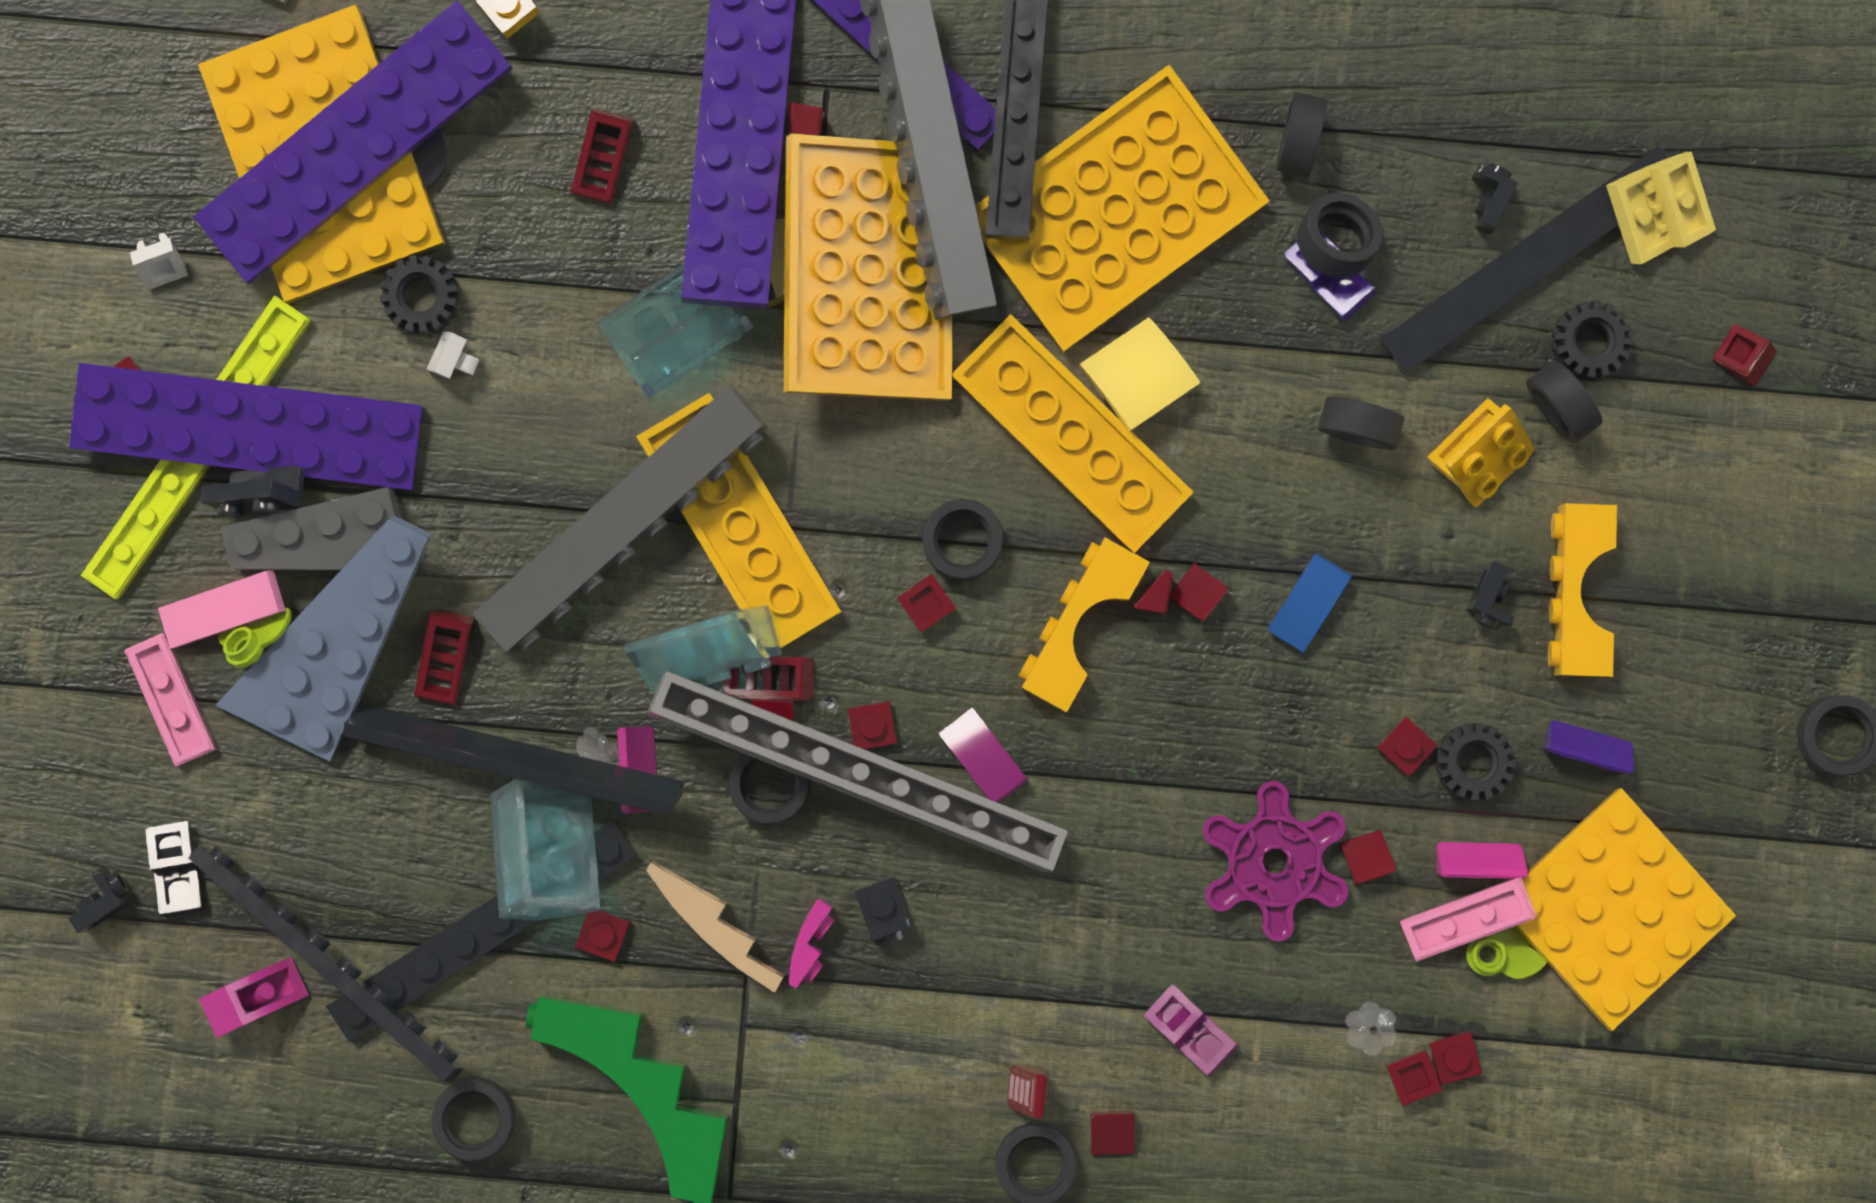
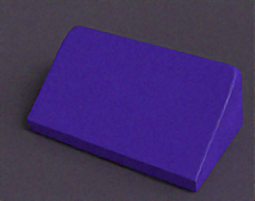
(1589, 747)

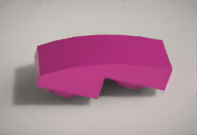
(805, 954)

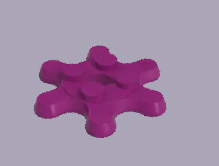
(1304, 869)

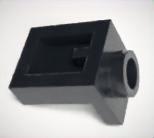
(1492, 205)
(1490, 588)
(97, 909)
(884, 910)

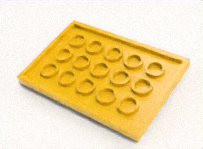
(272, 92)
(1124, 208)
(854, 278)

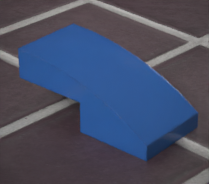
(1309, 602)

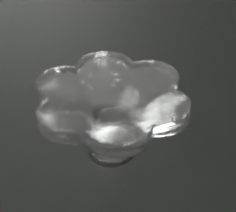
(595, 746)
(1362, 1020)

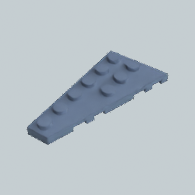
(324, 659)

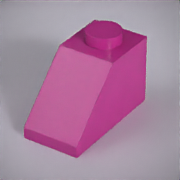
(253, 997)

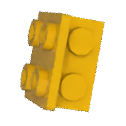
(1483, 451)

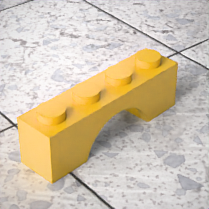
(1109, 575)
(1579, 643)

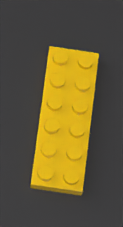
(1072, 433)
(751, 541)

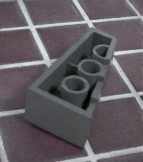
(310, 537)

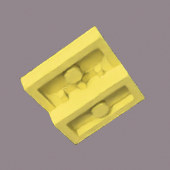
(1661, 207)
(1139, 374)

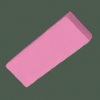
(221, 609)
(170, 700)
(1468, 918)

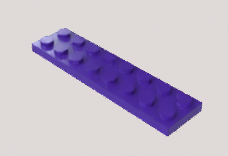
(353, 142)
(738, 153)
(245, 426)

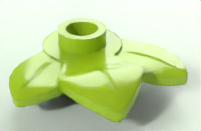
(246, 643)
(1510, 957)

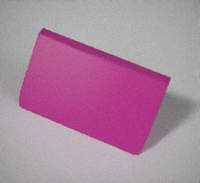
(636, 752)
(1480, 860)

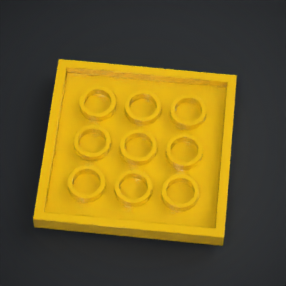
(1618, 909)

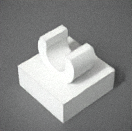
(158, 262)
(450, 356)

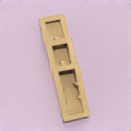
(703, 914)

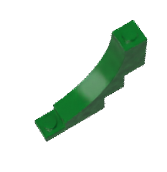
(608, 1039)

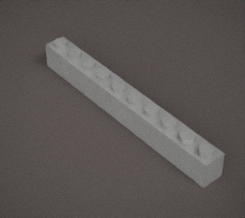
(856, 772)

